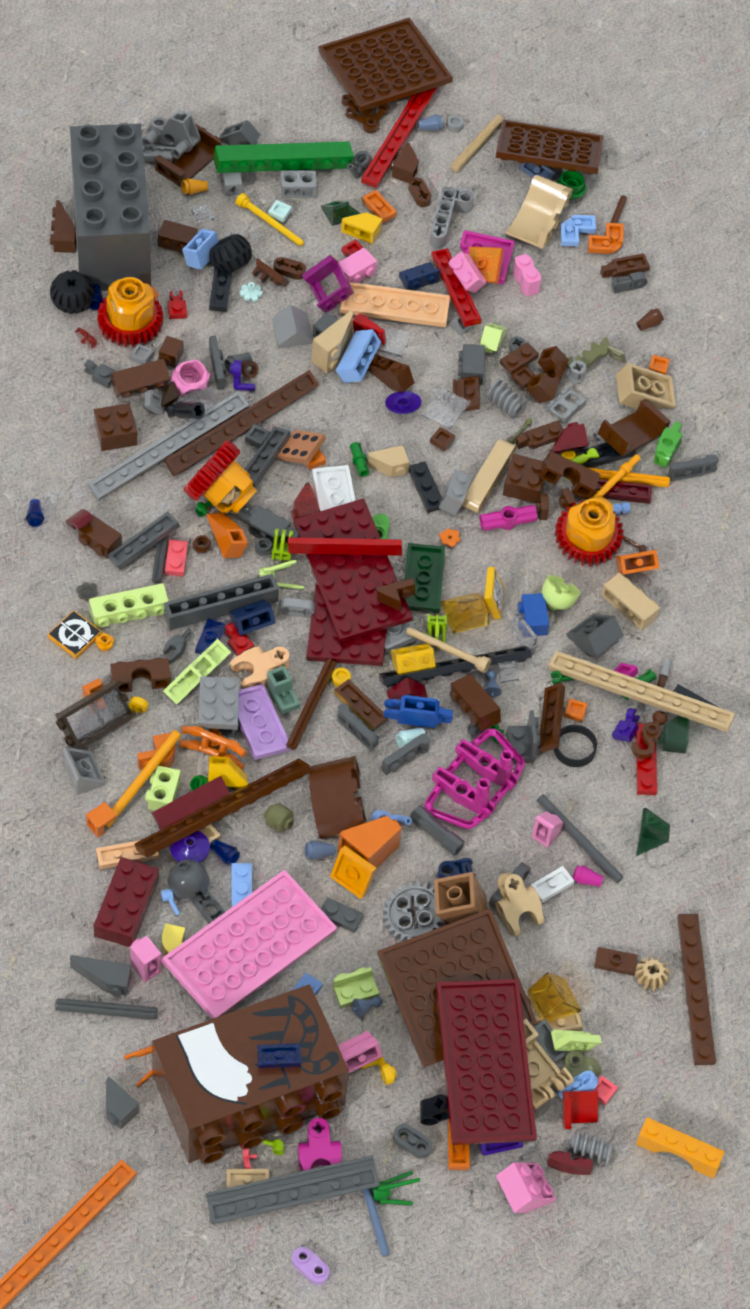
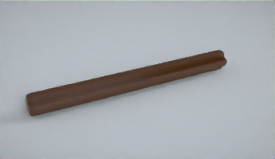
(311, 704)

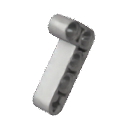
(450, 200)

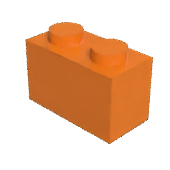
(637, 562)

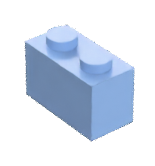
(197, 250)

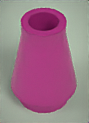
(586, 876)

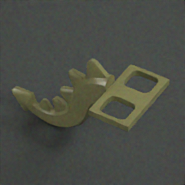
(598, 351)

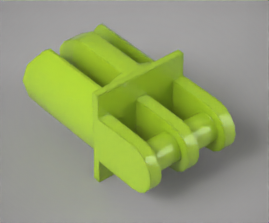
(281, 547)
(437, 625)

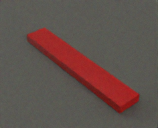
(460, 297)
(345, 546)

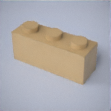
(630, 601)

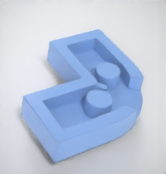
(572, 227)

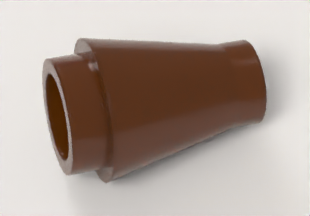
(651, 319)

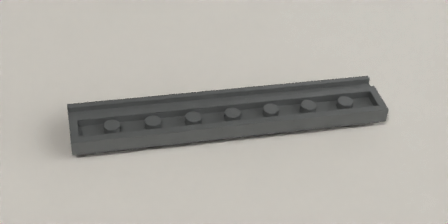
(292, 1189)

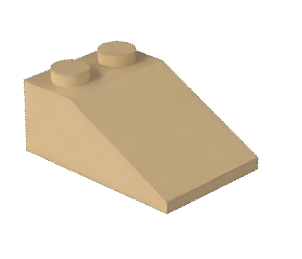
(331, 344)
(639, 383)

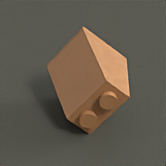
(458, 897)

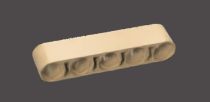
(489, 475)

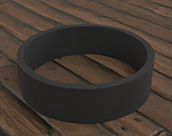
(572, 762)

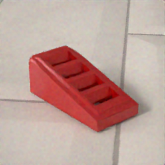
(361, 323)

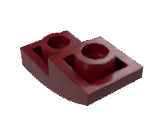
(79, 519)
(562, 1162)

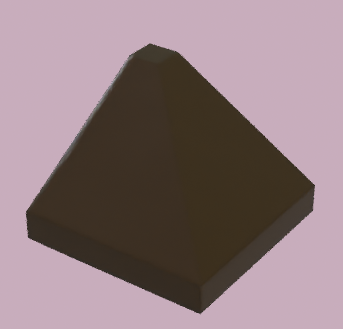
(170, 395)

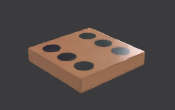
(301, 447)

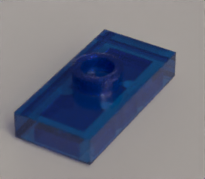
(212, 631)

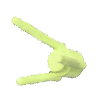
(271, 570)

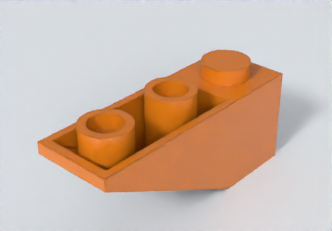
(228, 535)

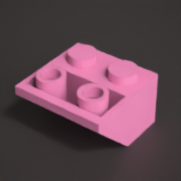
(525, 1187)

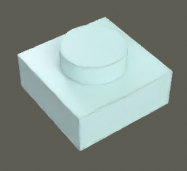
(280, 211)

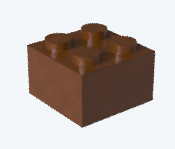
(115, 427)
(523, 479)

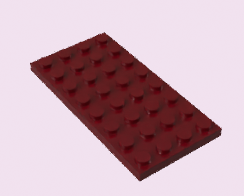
(351, 581)
(485, 1062)

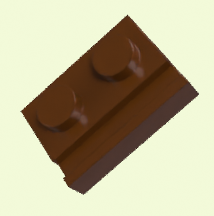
(468, 389)

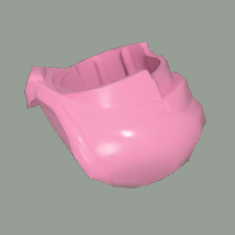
(190, 377)

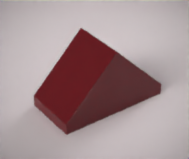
(407, 687)

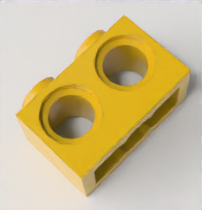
(413, 658)

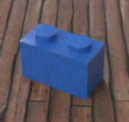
(534, 612)

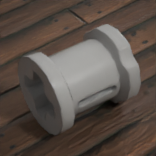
(575, 373)

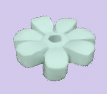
(251, 292)

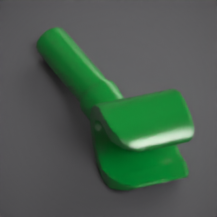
(202, 508)
(556, 674)

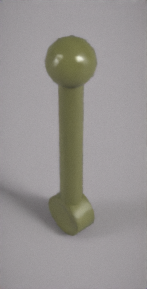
(528, 422)

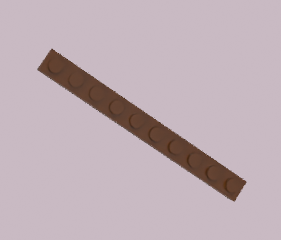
(241, 423)
(222, 807)

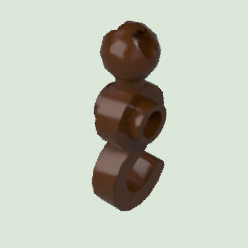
(650, 733)

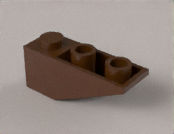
(64, 230)
(392, 373)

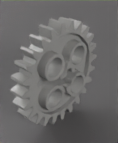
(396, 916)

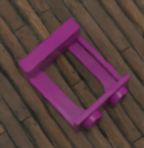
(320, 272)

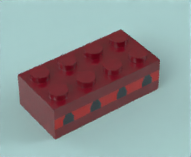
(126, 902)

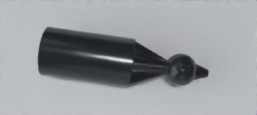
(186, 410)

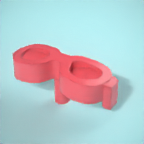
(246, 1156)

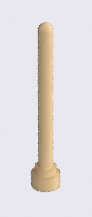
(481, 663)

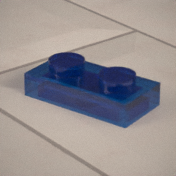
(279, 1055)

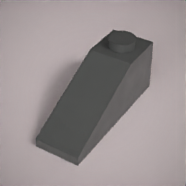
(107, 975)

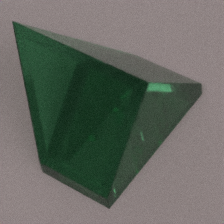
(337, 210)
(652, 832)

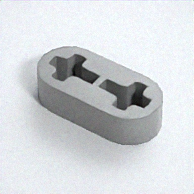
(296, 607)

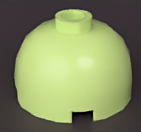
(558, 594)

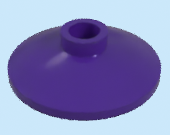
(403, 402)
(197, 851)

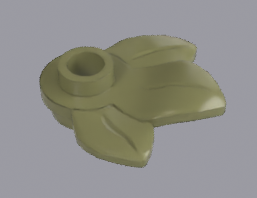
(584, 1064)

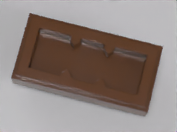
(616, 961)

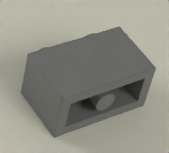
(472, 361)

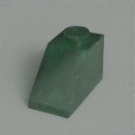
(675, 735)

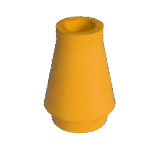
(193, 186)

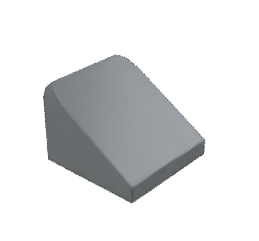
(457, 325)

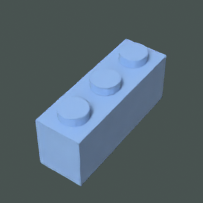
(358, 356)

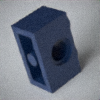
(252, 617)

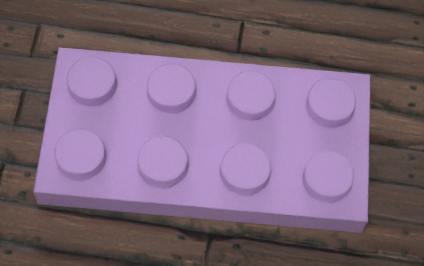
(260, 723)

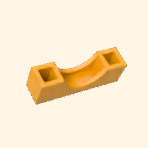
(659, 1137)

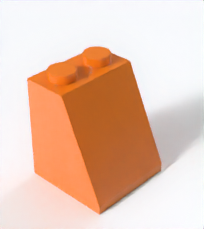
(373, 839)

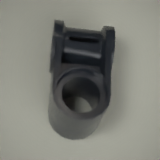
(434, 1110)

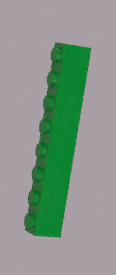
(282, 157)

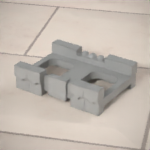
(571, 408)

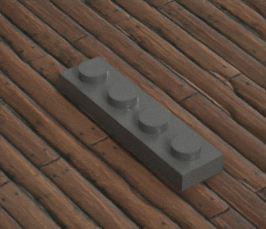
(267, 454)
(143, 540)

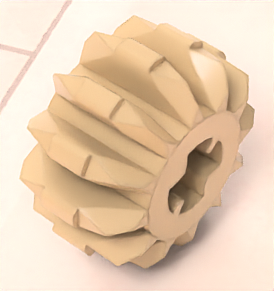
(649, 966)

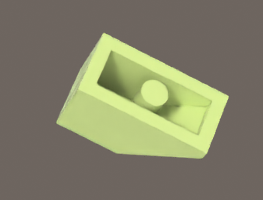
(493, 337)

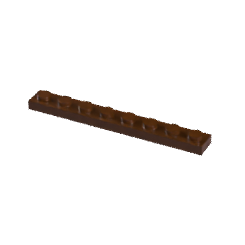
(696, 989)

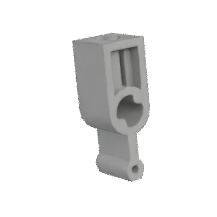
(232, 183)

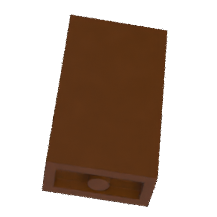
(190, 162)
(635, 429)

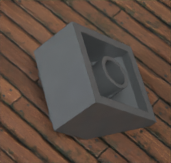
(596, 634)

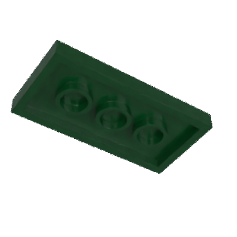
(425, 566)

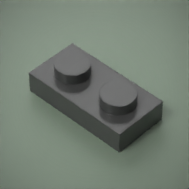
(342, 915)

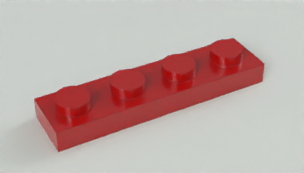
(645, 768)

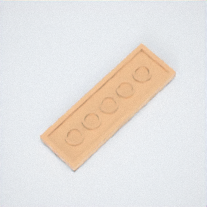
(397, 304)

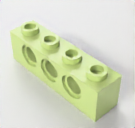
(118, 603)

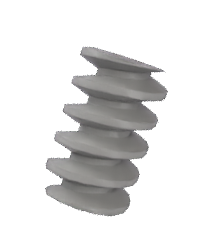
(505, 399)
(591, 1147)

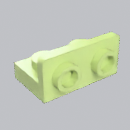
(354, 985)
(574, 1040)

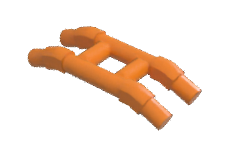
(203, 745)

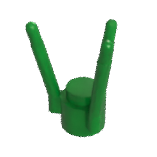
(383, 1191)

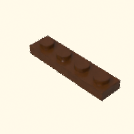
(551, 717)

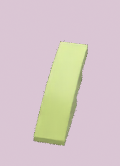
(200, 667)

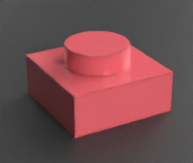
(605, 1090)

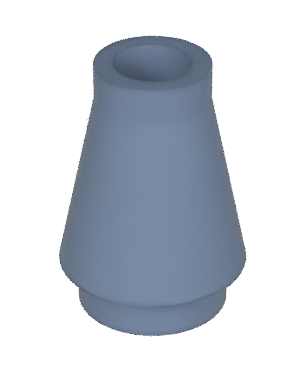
(431, 123)
(318, 850)

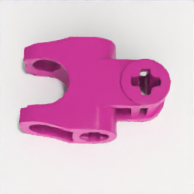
(319, 1148)

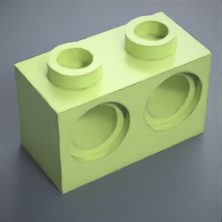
(165, 789)

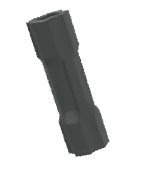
(426, 821)

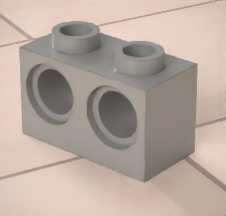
(298, 184)

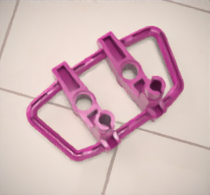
(476, 799)

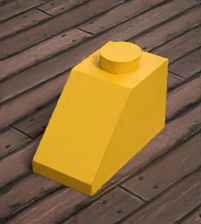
(362, 226)

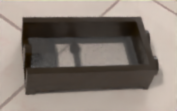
(94, 715)

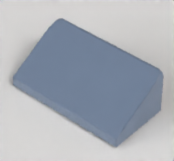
(542, 171)

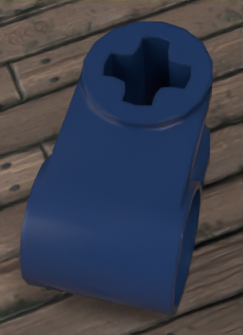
(455, 867)

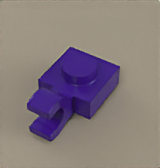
(627, 729)

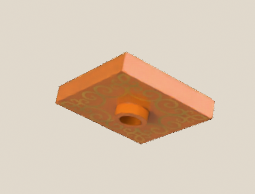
(488, 261)

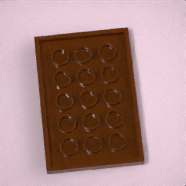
(549, 146)

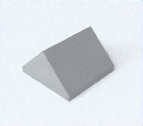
(292, 327)
(82, 770)

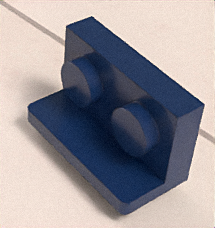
(419, 276)

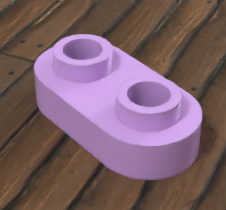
(309, 1265)

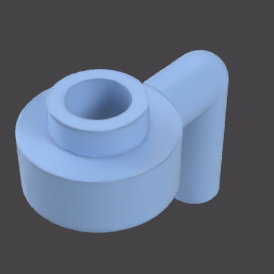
(399, 818)

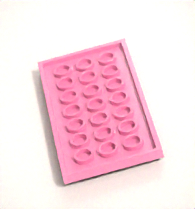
(249, 945)

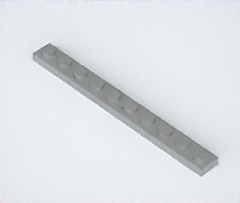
(167, 445)

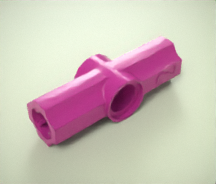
(508, 517)

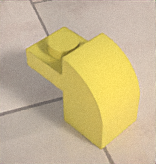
(172, 937)

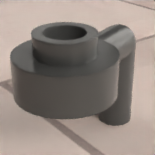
(358, 160)

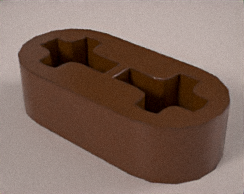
(416, 193)
(289, 268)

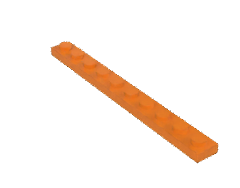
(64, 1232)

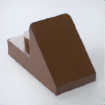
(392, 593)

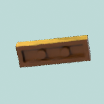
(360, 705)

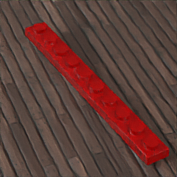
(397, 138)

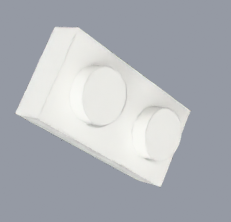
(553, 884)

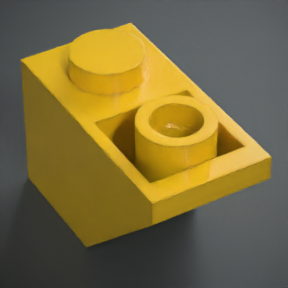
(228, 770)

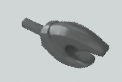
(177, 643)

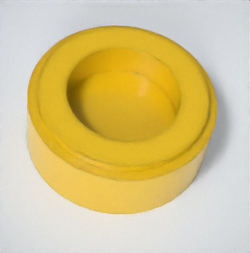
(340, 675)
(138, 704)

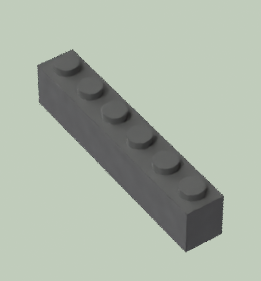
(219, 601)

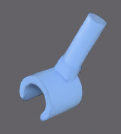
(167, 895)

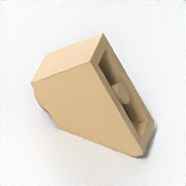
(389, 461)

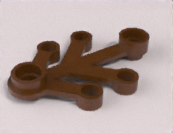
(369, 123)

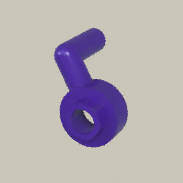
(235, 369)

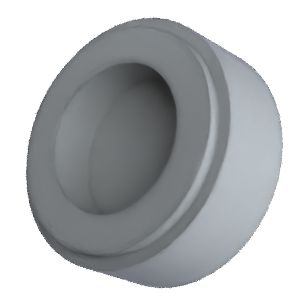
(454, 123)

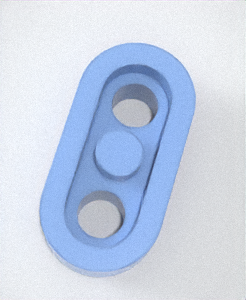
(583, 1082)

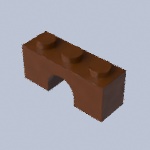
(544, 385)
(582, 478)
(154, 670)

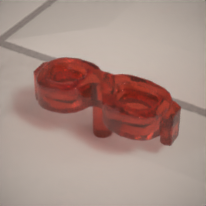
(90, 338)

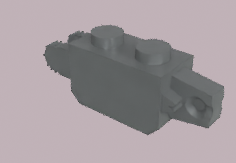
(263, 523)

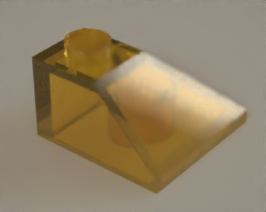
(466, 612)

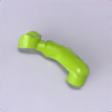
(591, 453)

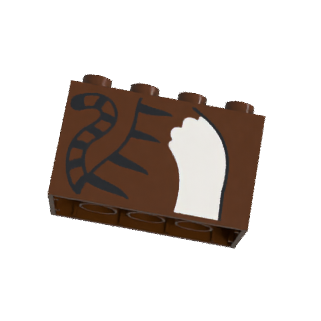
(221, 1095)

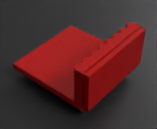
(579, 1107)

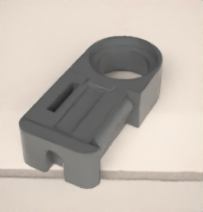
(629, 282)

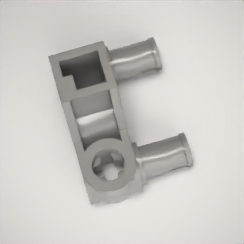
(176, 132)

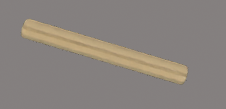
(481, 138)

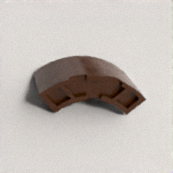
(335, 796)

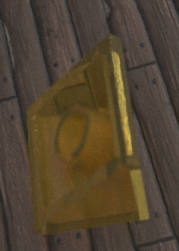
(553, 997)

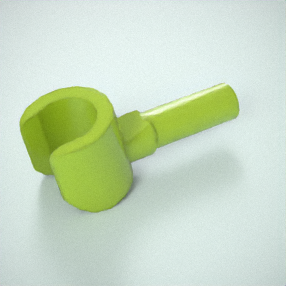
(278, 1146)

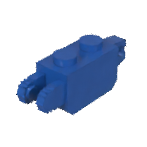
(417, 711)

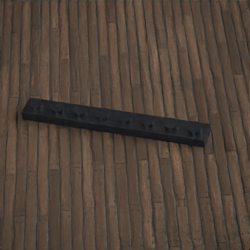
(447, 667)

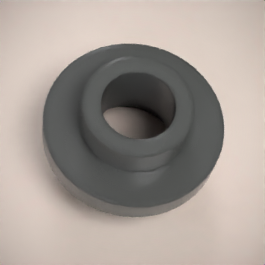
(263, 542)

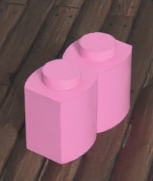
(527, 275)

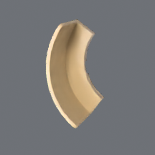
(540, 211)

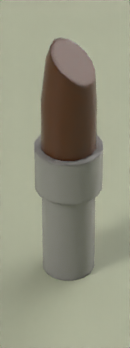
(664, 673)

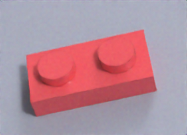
(176, 558)

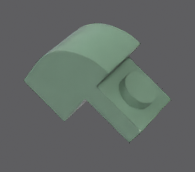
(281, 690)

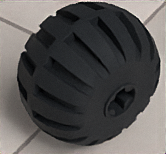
(230, 253)
(72, 292)

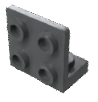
(525, 738)

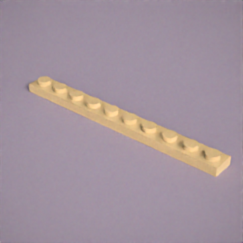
(642, 691)

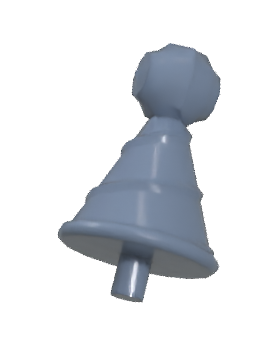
(492, 687)
(360, 1006)

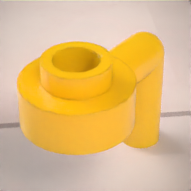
(387, 1072)

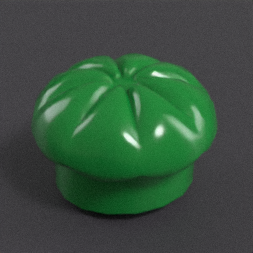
(575, 181)

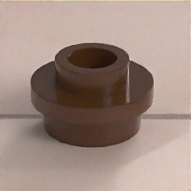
(254, 371)
(202, 540)

